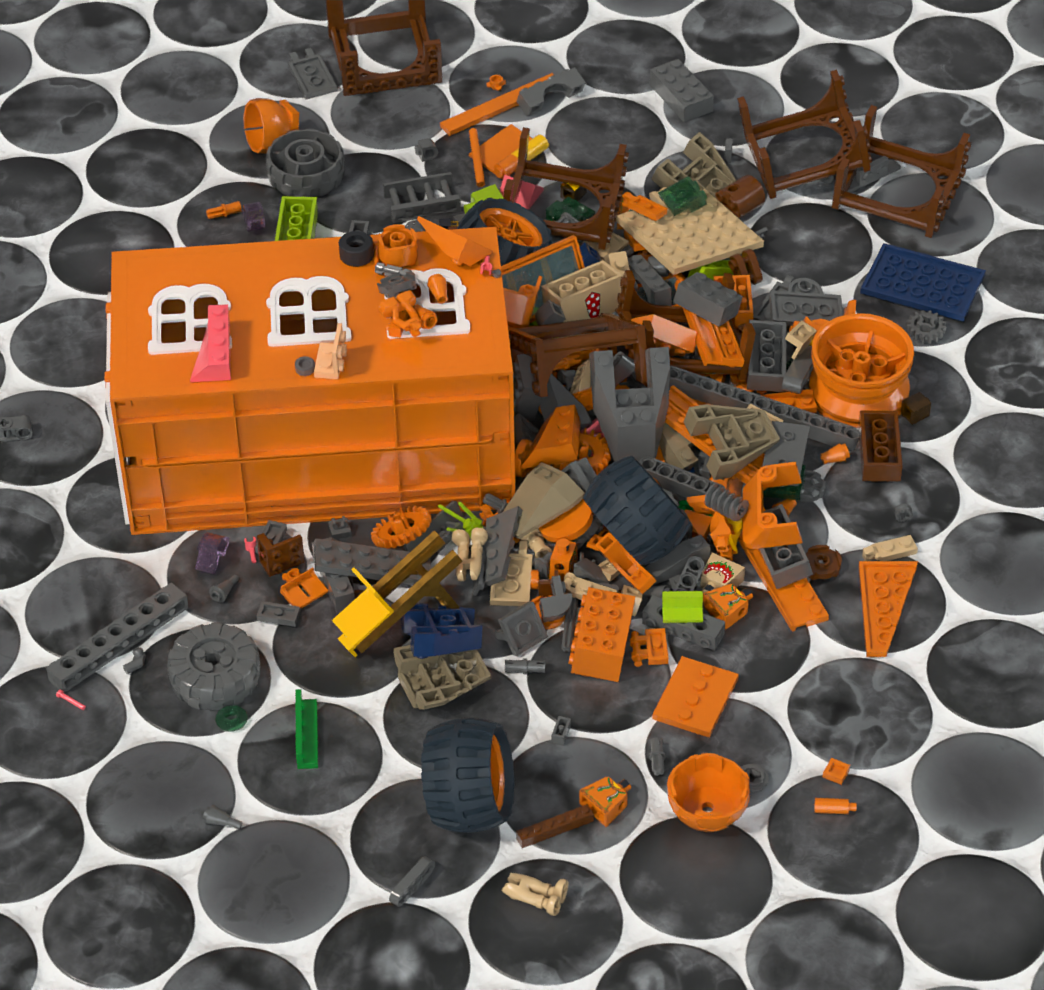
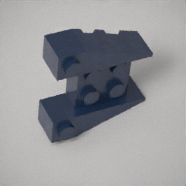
(441, 630)

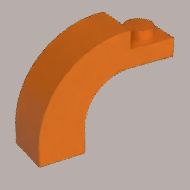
(625, 563)

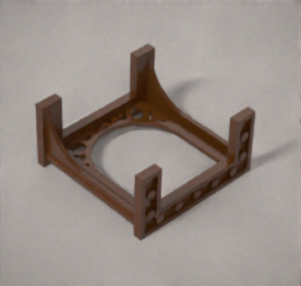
(354, 77)
(828, 108)
(608, 177)
(924, 216)
(633, 306)
(548, 352)

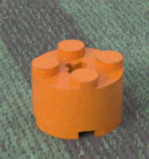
(398, 246)

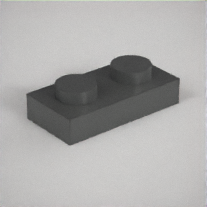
(274, 531)
(278, 613)

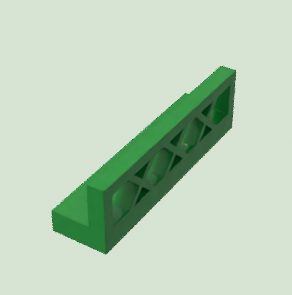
(306, 732)

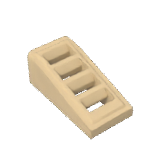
(582, 378)

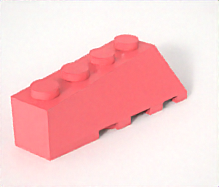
(214, 355)

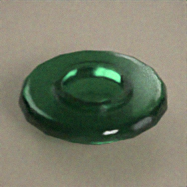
(231, 725)

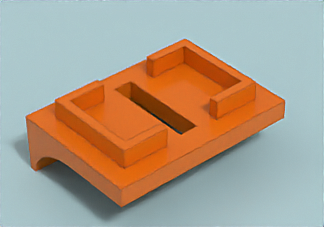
(310, 584)

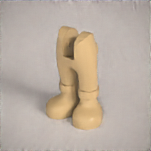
(462, 540)
(536, 892)

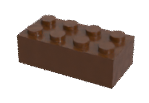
(880, 446)

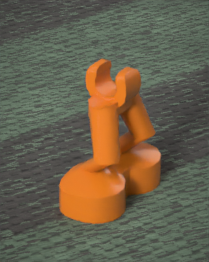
(403, 302)

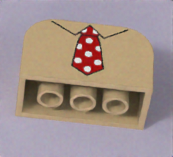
(585, 292)

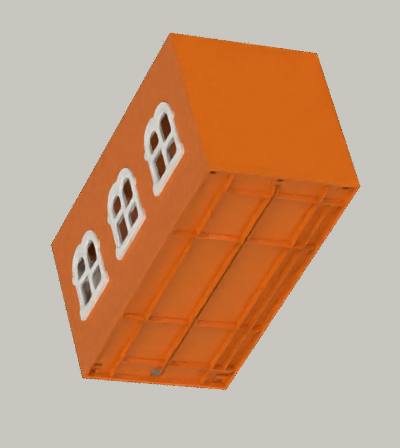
(395, 430)

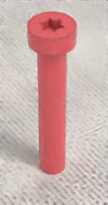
(60, 694)

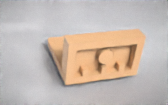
(330, 355)

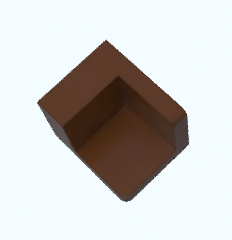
(545, 587)

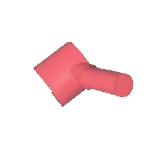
(486, 265)
(250, 546)

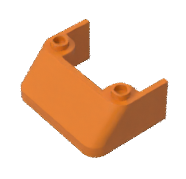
(521, 304)
(761, 528)

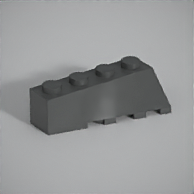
(339, 587)

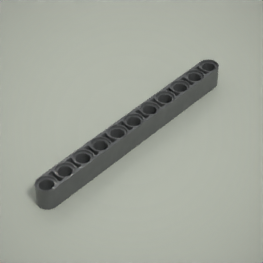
(718, 393)

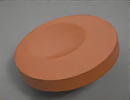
(569, 524)

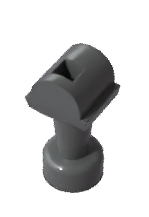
(566, 377)

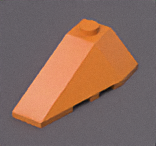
(456, 246)

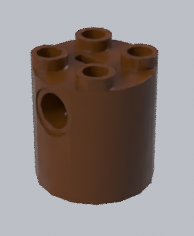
(742, 196)

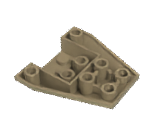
(543, 497)

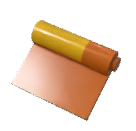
(501, 151)

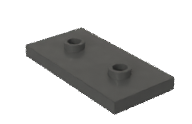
(790, 446)

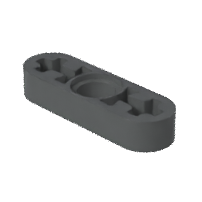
(412, 881)

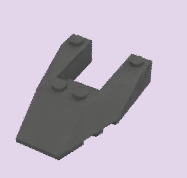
(631, 417)

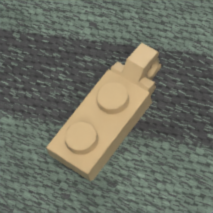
(890, 549)

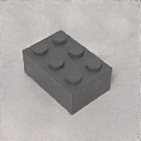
(708, 299)

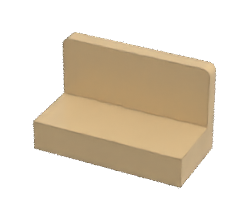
(801, 337)

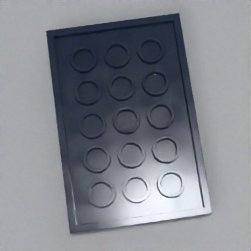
(923, 282)

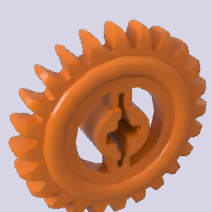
(598, 447)
(400, 526)

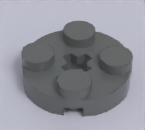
(396, 283)

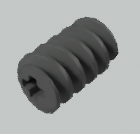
(726, 502)

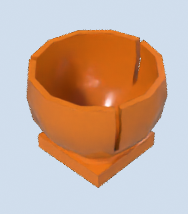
(273, 117)

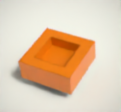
(836, 771)

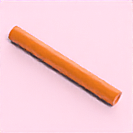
(477, 161)

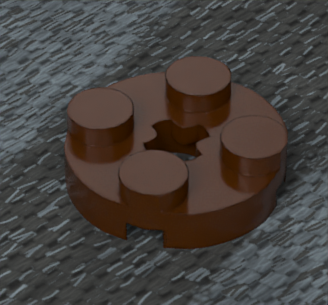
(830, 568)

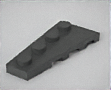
(499, 544)

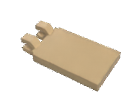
(517, 586)

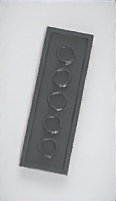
(369, 561)

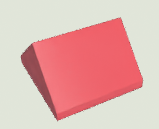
(528, 192)

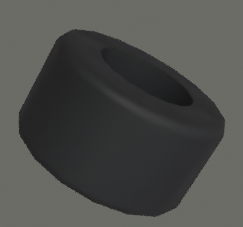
(356, 248)

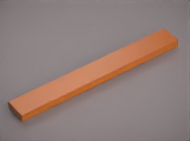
(485, 110)

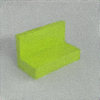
(682, 606)

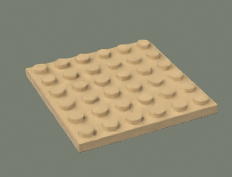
(691, 238)

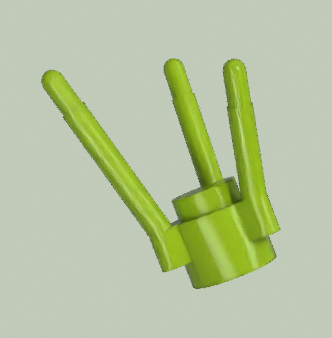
(469, 524)

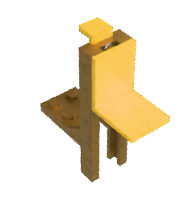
(371, 616)

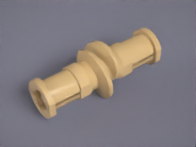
(536, 542)

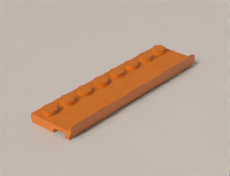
(714, 343)
(677, 410)
(795, 601)

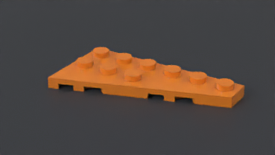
(883, 596)

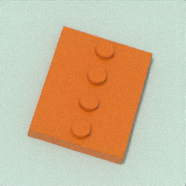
(695, 696)

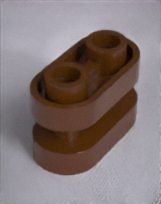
(746, 265)

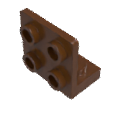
(280, 556)

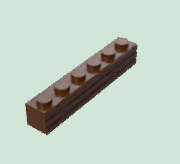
(554, 826)

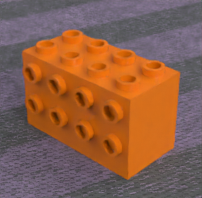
(601, 634)

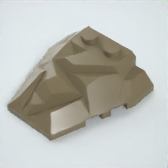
(439, 678)

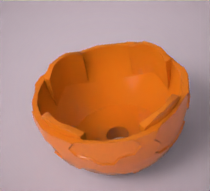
(711, 783)

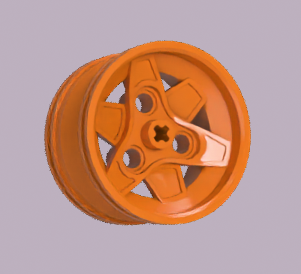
(860, 366)

